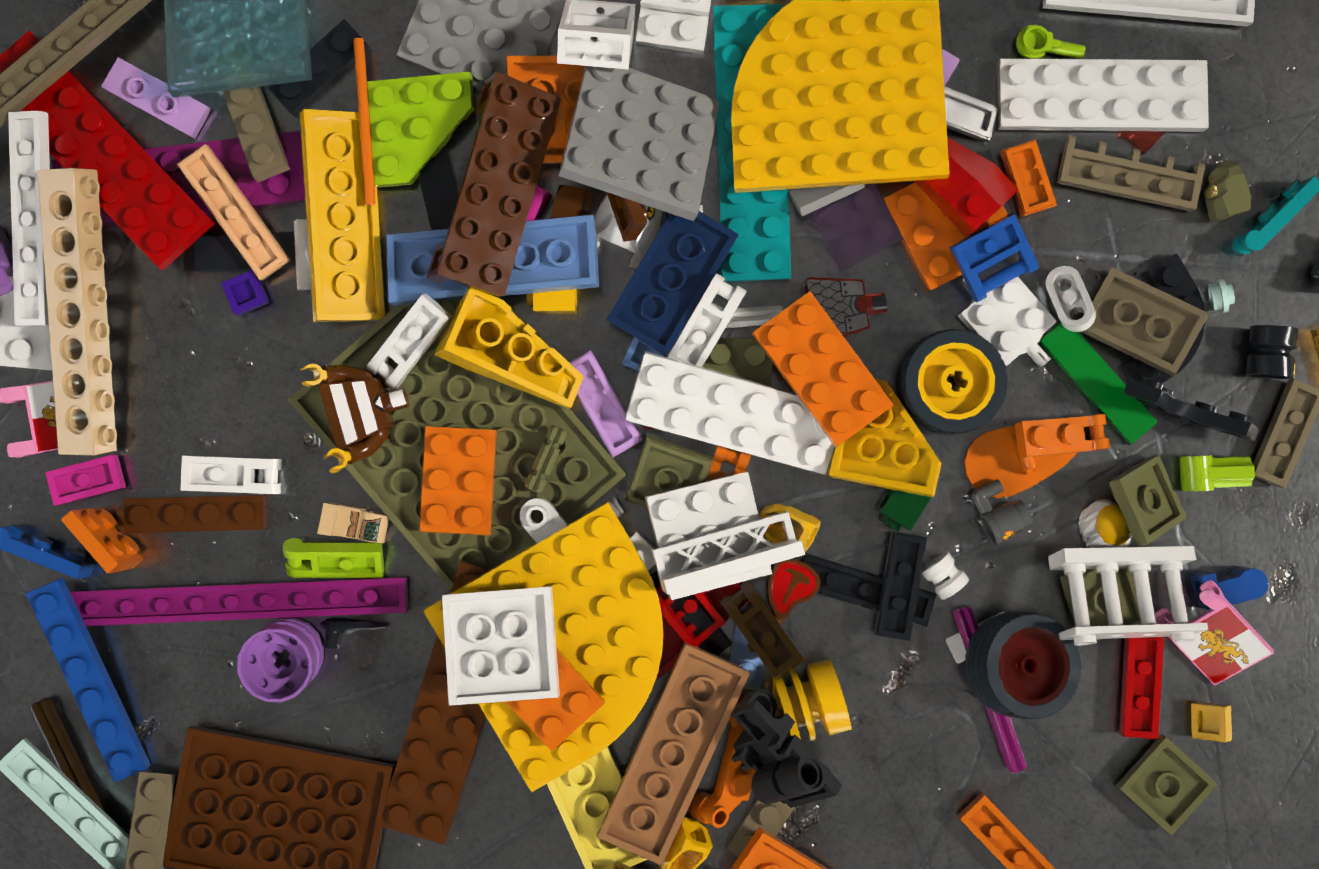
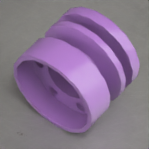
(261, 664)

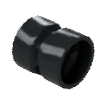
(1272, 351)

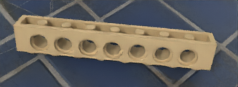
(77, 310)

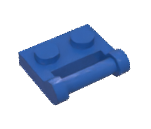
(990, 247)

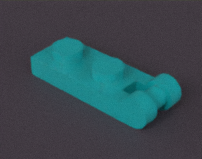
(1276, 216)

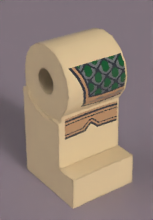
(353, 522)

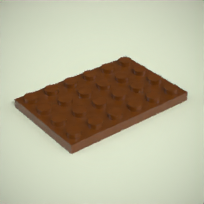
(273, 806)

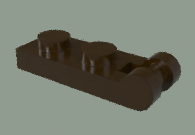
(763, 631)

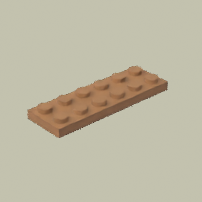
(673, 753)

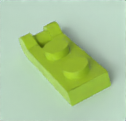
(333, 559)

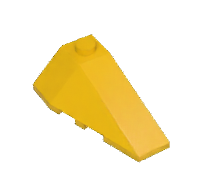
(500, 346)

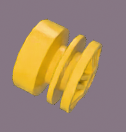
(813, 701)

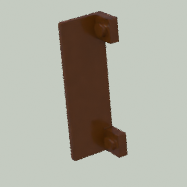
(497, 185)

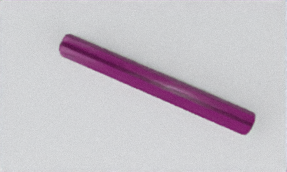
(1001, 724)

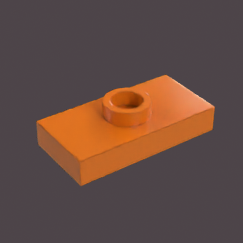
(1028, 174)

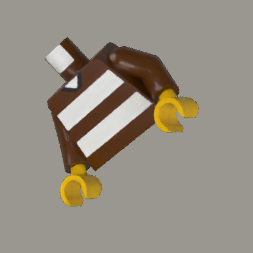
(355, 410)

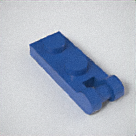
(41, 552)

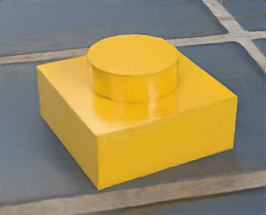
(1211, 721)

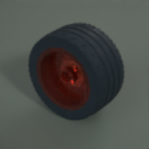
(1022, 665)

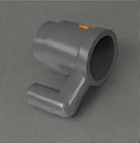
(1003, 520)

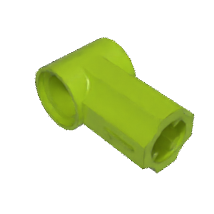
(1207, 473)

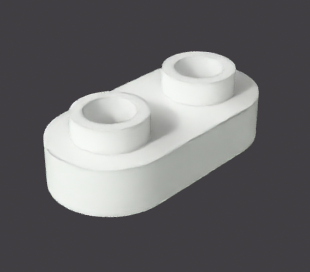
(1072, 300)
(551, 521)

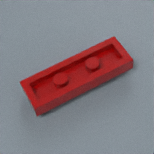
(1141, 687)

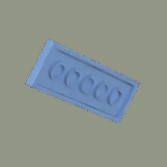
(550, 258)

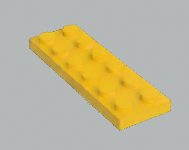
(339, 225)

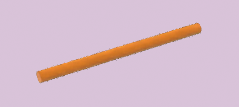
(364, 122)

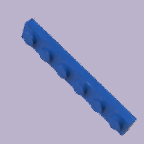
(88, 679)

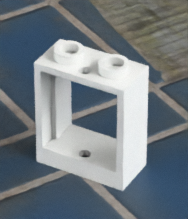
(612, 28)

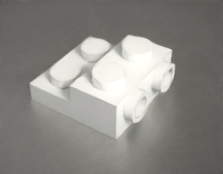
(674, 24)

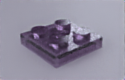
(856, 227)

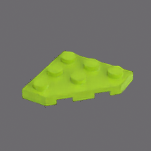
(414, 122)

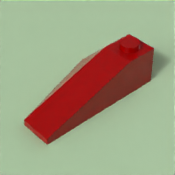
(972, 191)

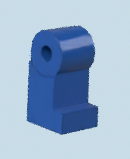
(1238, 586)

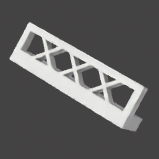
(731, 565)

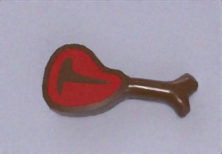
(788, 586)

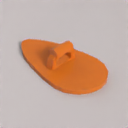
(997, 457)

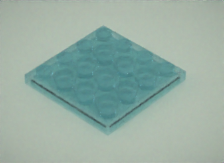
(235, 44)

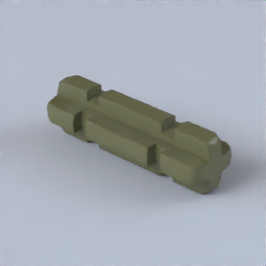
(546, 459)

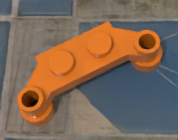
(731, 786)

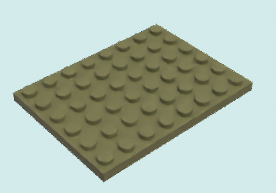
(458, 398)

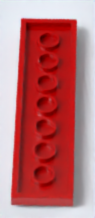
(131, 183)

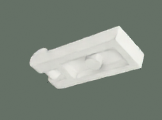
(707, 323)
(409, 340)
(229, 474)

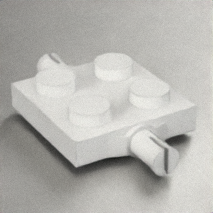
(1010, 321)

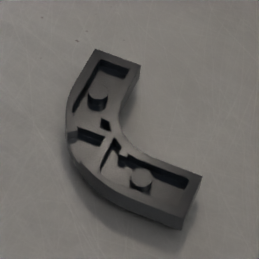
(1175, 280)
(1159, 398)

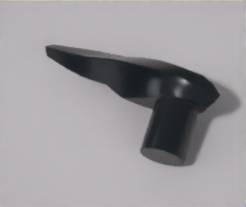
(338, 626)

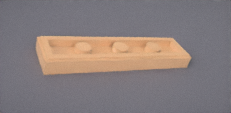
(233, 212)

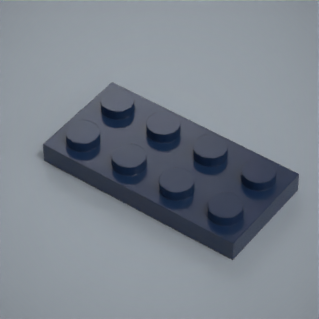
(672, 279)

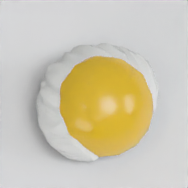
(1104, 525)

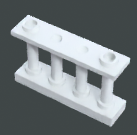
(1139, 562)

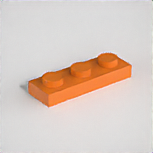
(1001, 836)

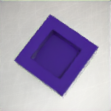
(245, 293)

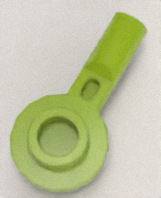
(1036, 41)

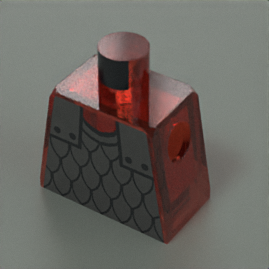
(846, 302)

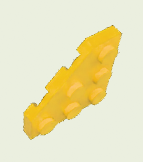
(889, 453)

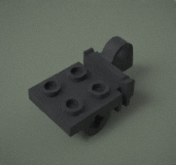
(781, 762)

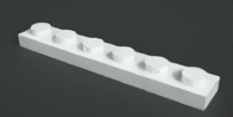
(28, 154)

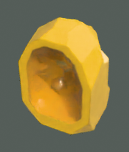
(804, 525)
(689, 846)

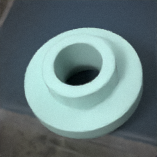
(1221, 295)

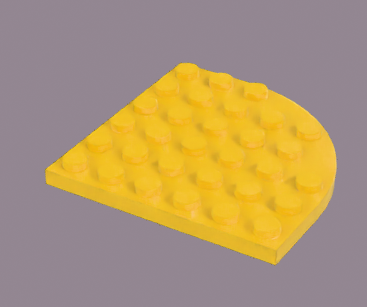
(841, 97)
(603, 625)

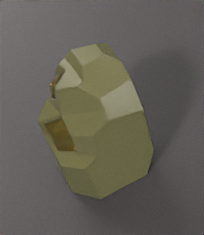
(1227, 192)

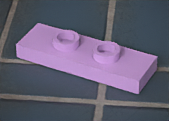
(153, 98)
(604, 406)

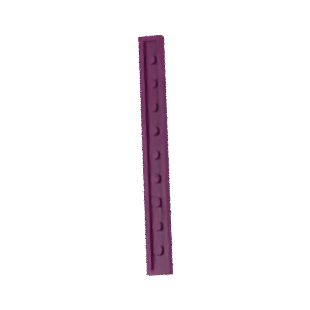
(242, 601)

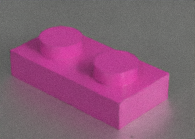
(85, 480)

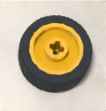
(978, 379)

